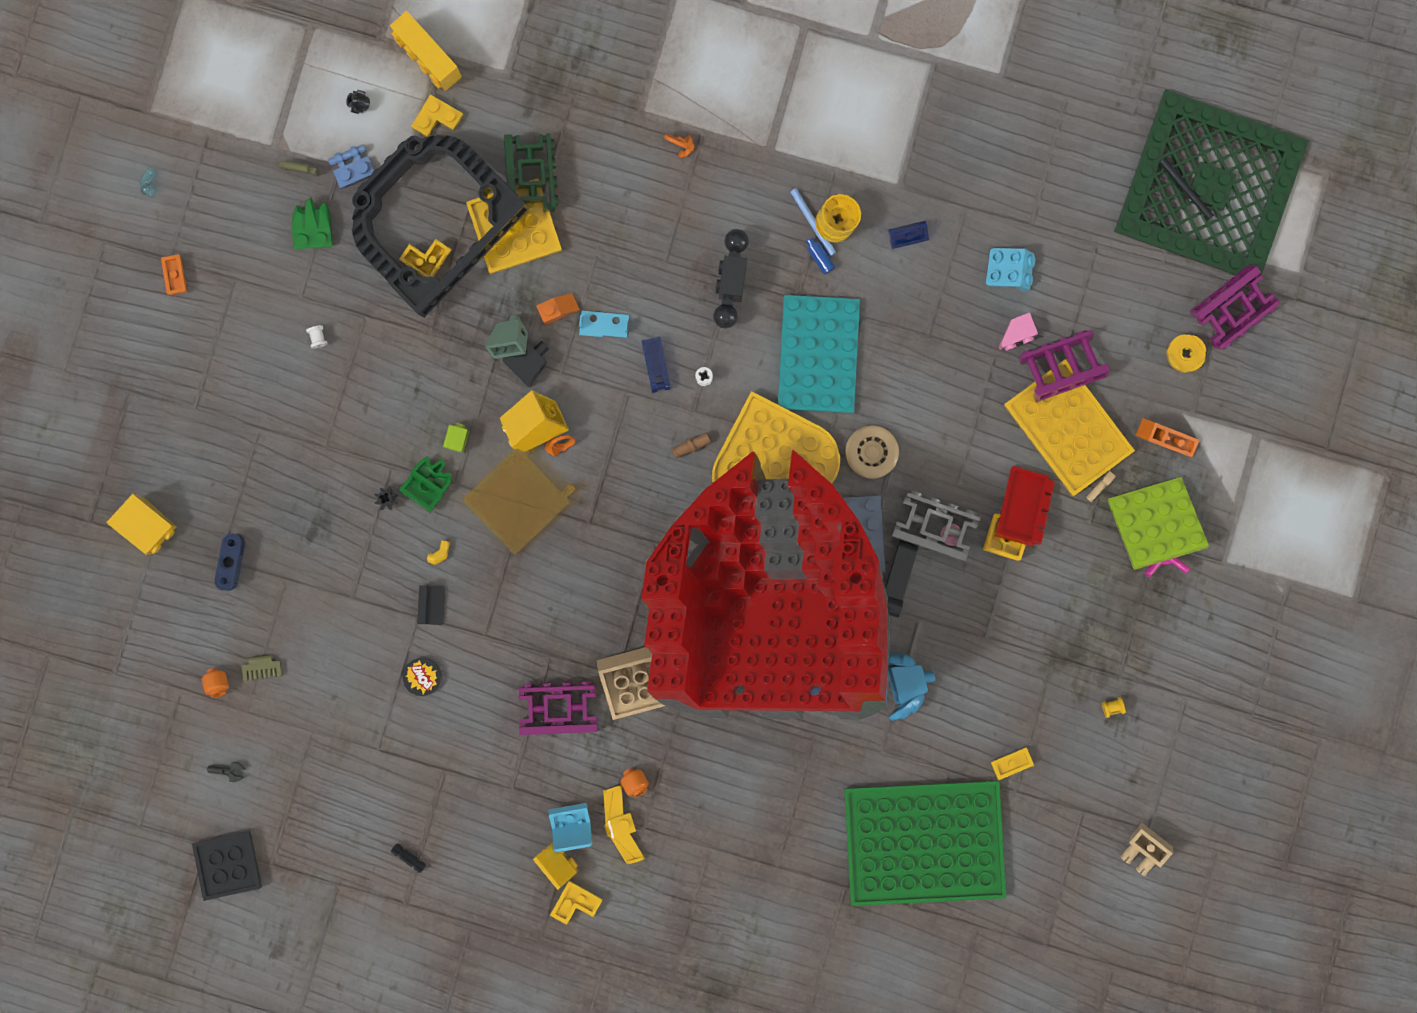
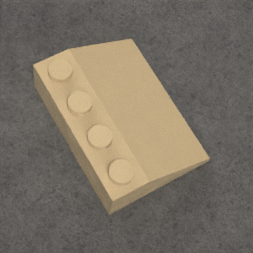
(626, 683)

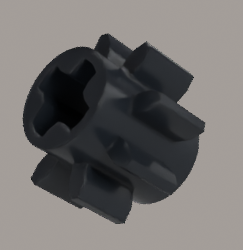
(358, 101)
(384, 493)

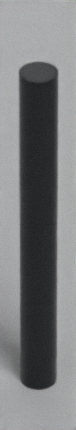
(1186, 188)

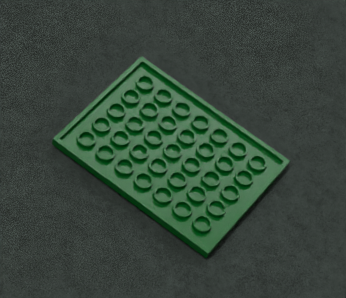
(925, 843)

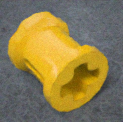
(1113, 707)

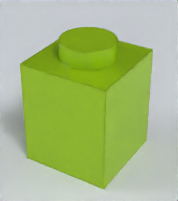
(456, 438)

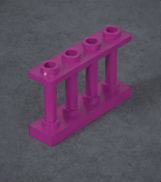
(1061, 383)

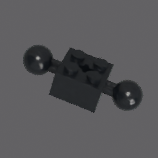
(732, 278)

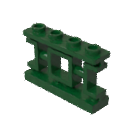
(515, 173)

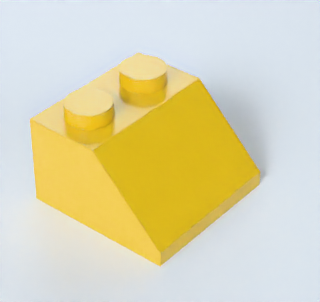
(556, 865)

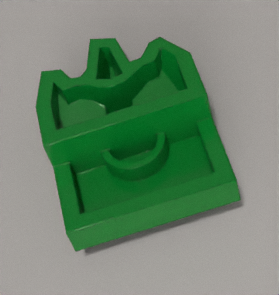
(311, 226)
(426, 484)

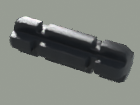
(408, 858)

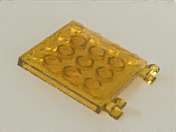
(517, 500)

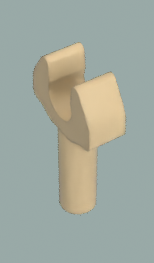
(1105, 481)

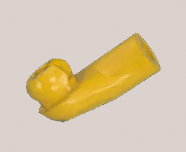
(440, 555)

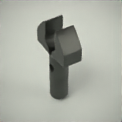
(227, 771)

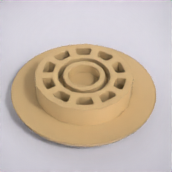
(872, 451)

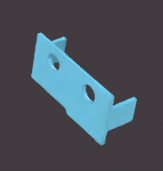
(603, 325)

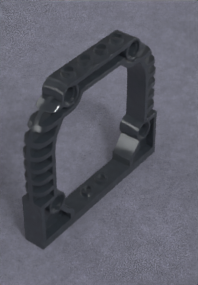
(504, 212)

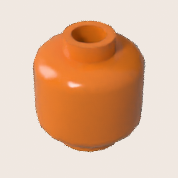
(215, 683)
(634, 782)

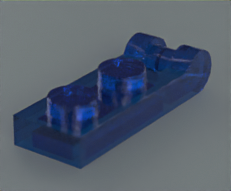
(655, 364)

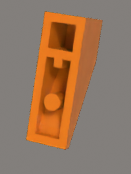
(1167, 437)

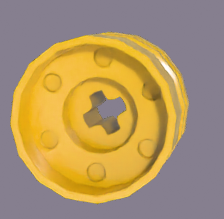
(838, 208)

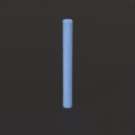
(811, 219)

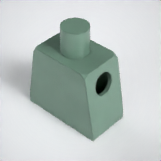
(508, 338)

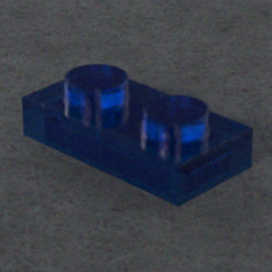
(908, 234)

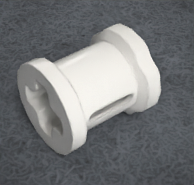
(316, 336)
(702, 370)

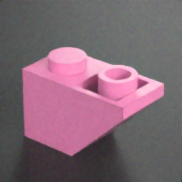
(1018, 330)

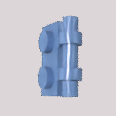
(353, 172)

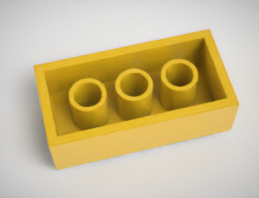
(424, 49)

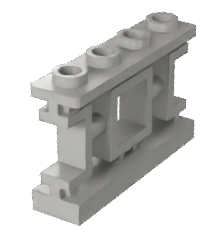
(930, 542)

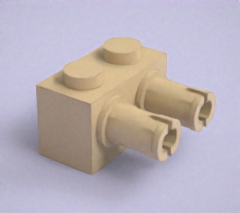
(1151, 845)

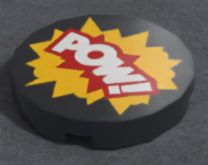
(422, 677)

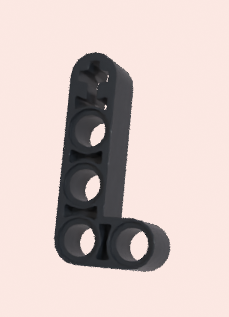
(899, 576)

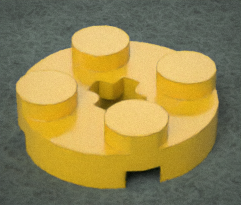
(1186, 342)

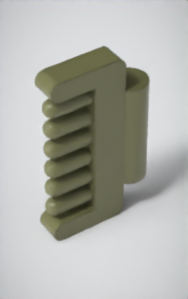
(303, 168)
(261, 663)

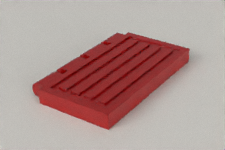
(1025, 507)

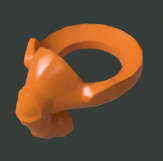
(686, 143)
(554, 448)

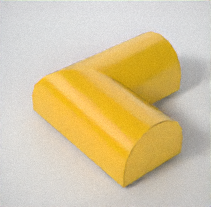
(428, 263)

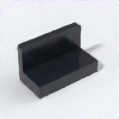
(431, 605)

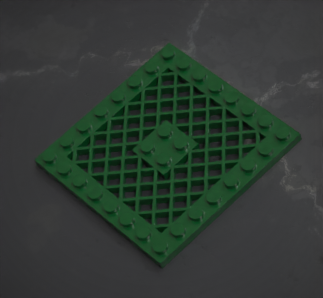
(1211, 184)

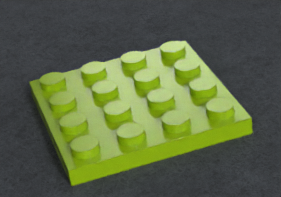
(1157, 523)

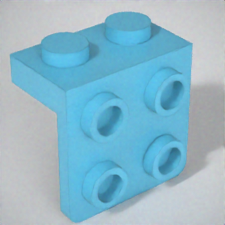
(1010, 268)
(570, 827)

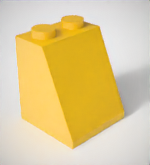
(533, 421)
(142, 524)

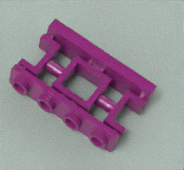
(1225, 296)
(558, 724)

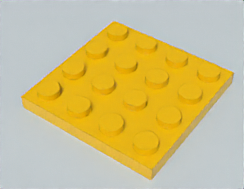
(526, 241)

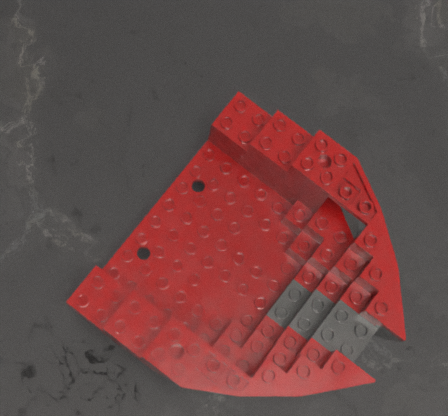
(768, 601)

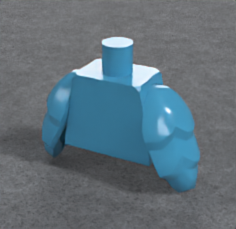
(907, 684)

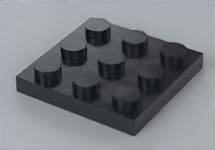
(226, 865)

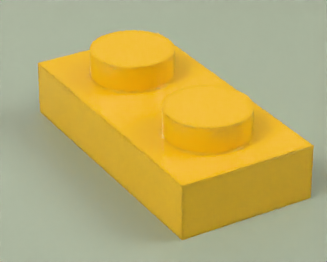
(1012, 763)

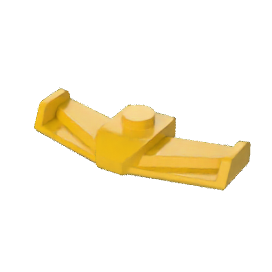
(620, 825)

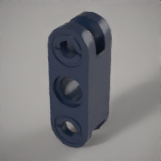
(223, 571)

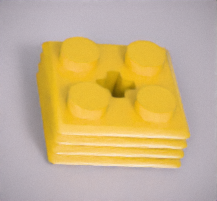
(998, 545)

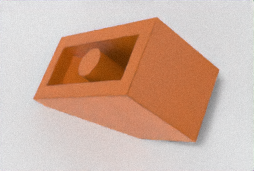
(557, 308)

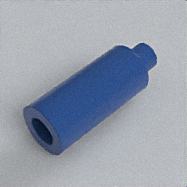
(820, 256)

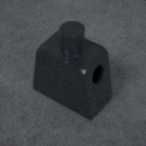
(530, 364)

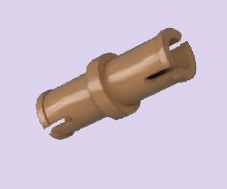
(690, 445)

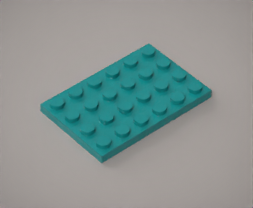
(818, 354)

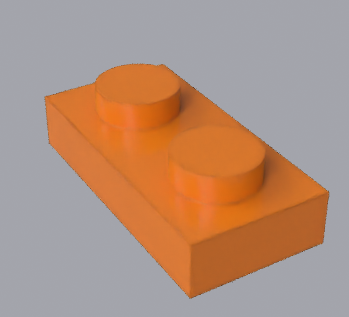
(174, 275)

